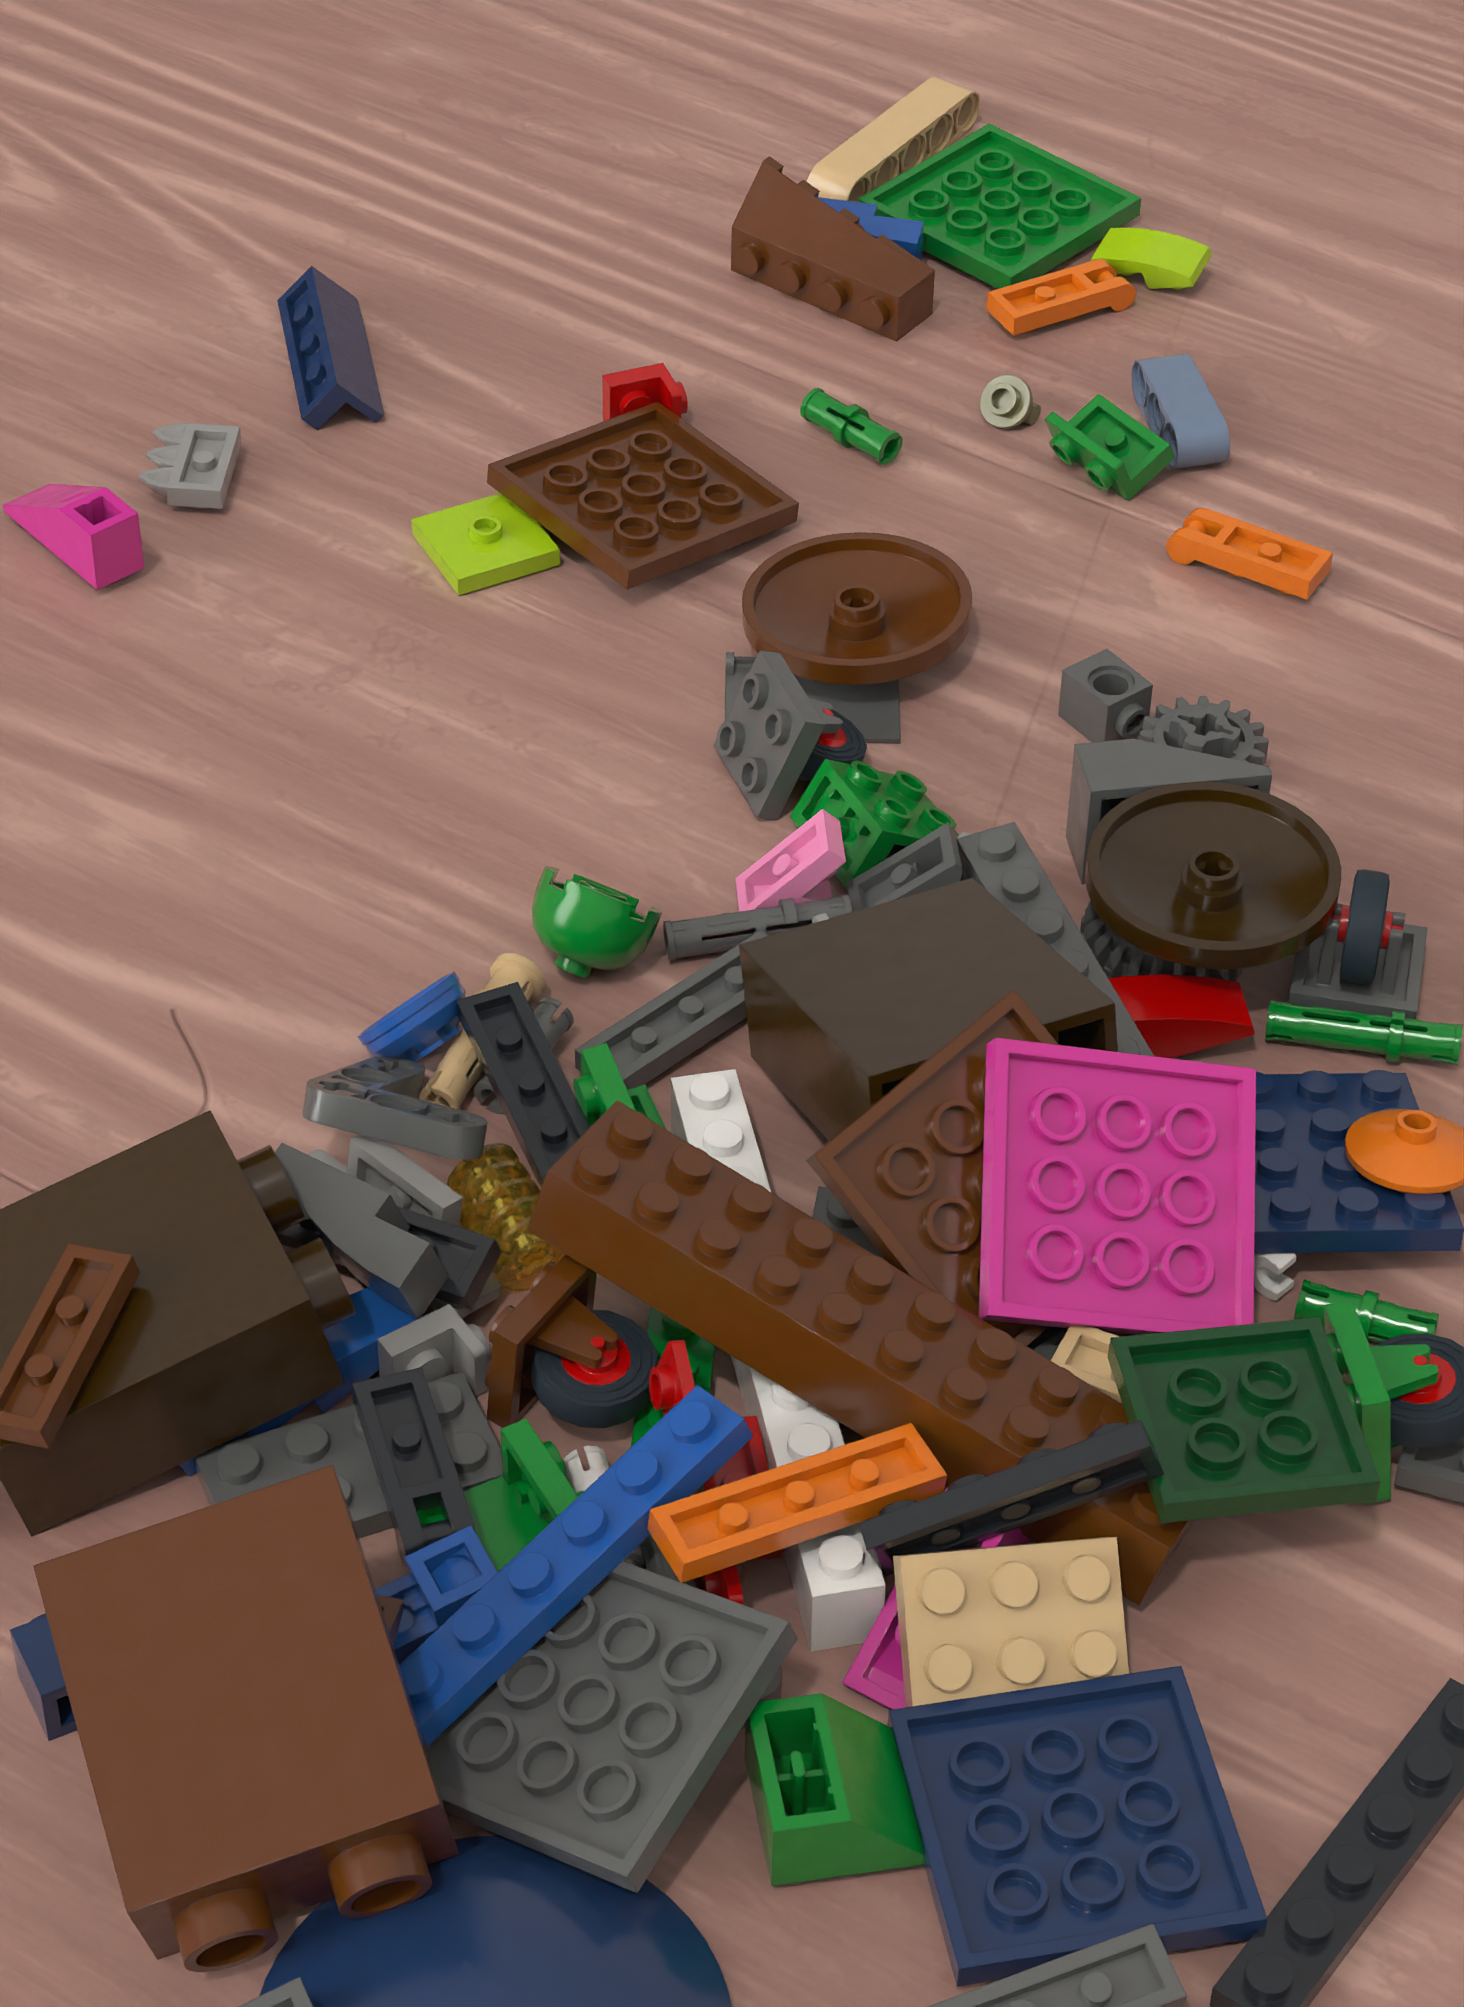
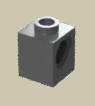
(1104, 698)

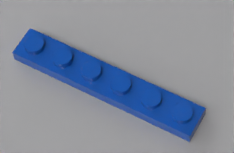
(568, 1559)

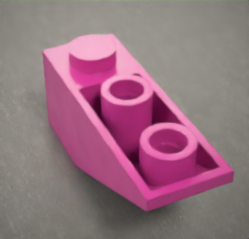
(83, 528)

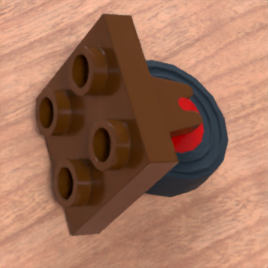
(571, 1358)

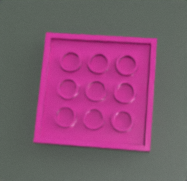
(1116, 1190)

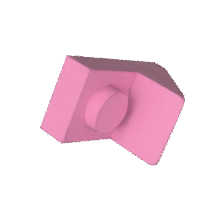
(795, 867)

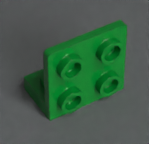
(872, 810)

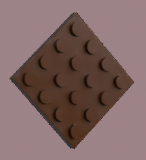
(642, 494)
(916, 1162)

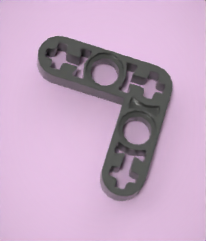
(383, 1103)

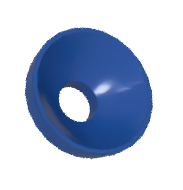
(418, 1023)

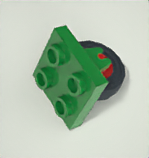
(1400, 1389)

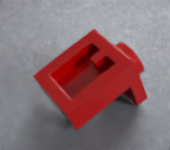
(641, 387)

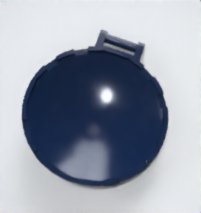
(506, 1934)

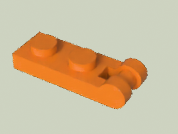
(1060, 296)
(1250, 552)

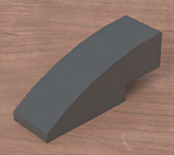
(366, 1232)

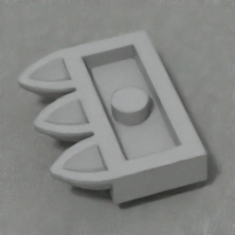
(193, 464)

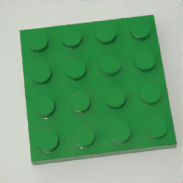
(1004, 206)

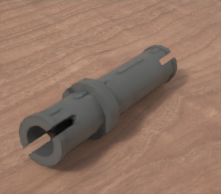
(687, 936)

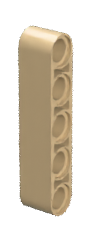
(897, 140)

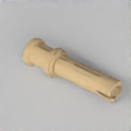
(460, 1064)

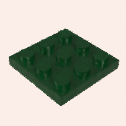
(1244, 1419)

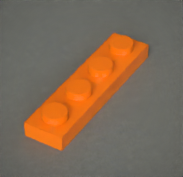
(794, 1502)

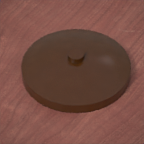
(858, 607)

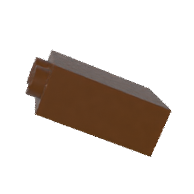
(245, 1721)

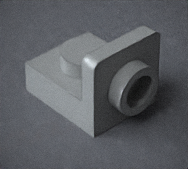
(440, 1346)

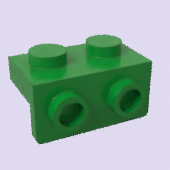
(1109, 447)

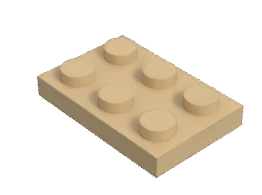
(1009, 1618)

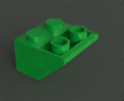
(827, 1791)

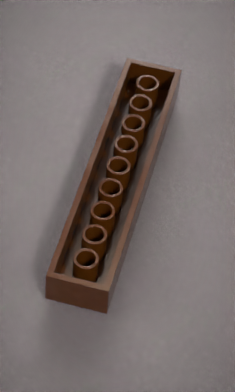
(831, 1321)

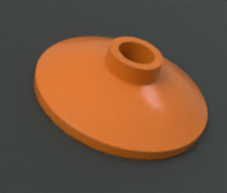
(1407, 1151)

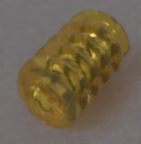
(500, 1206)

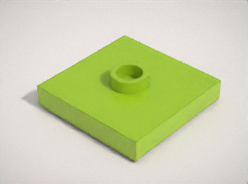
(484, 543)

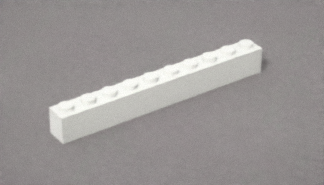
(832, 1574)

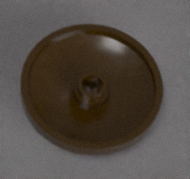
(1213, 875)

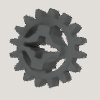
(1207, 730)

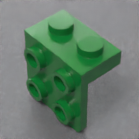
(521, 1501)

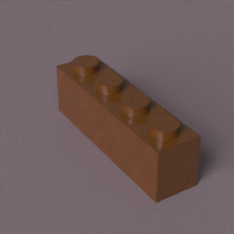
(827, 257)

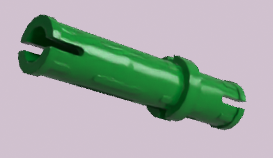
(1364, 1032)

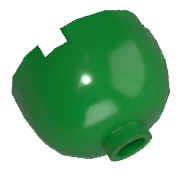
(590, 923)

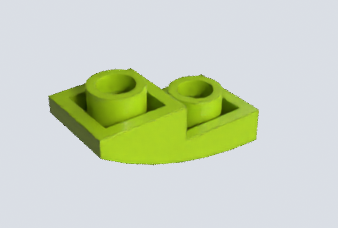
(1160, 256)

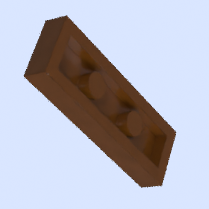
(62, 1342)

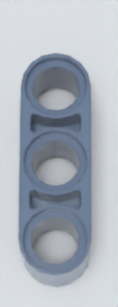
(1180, 410)

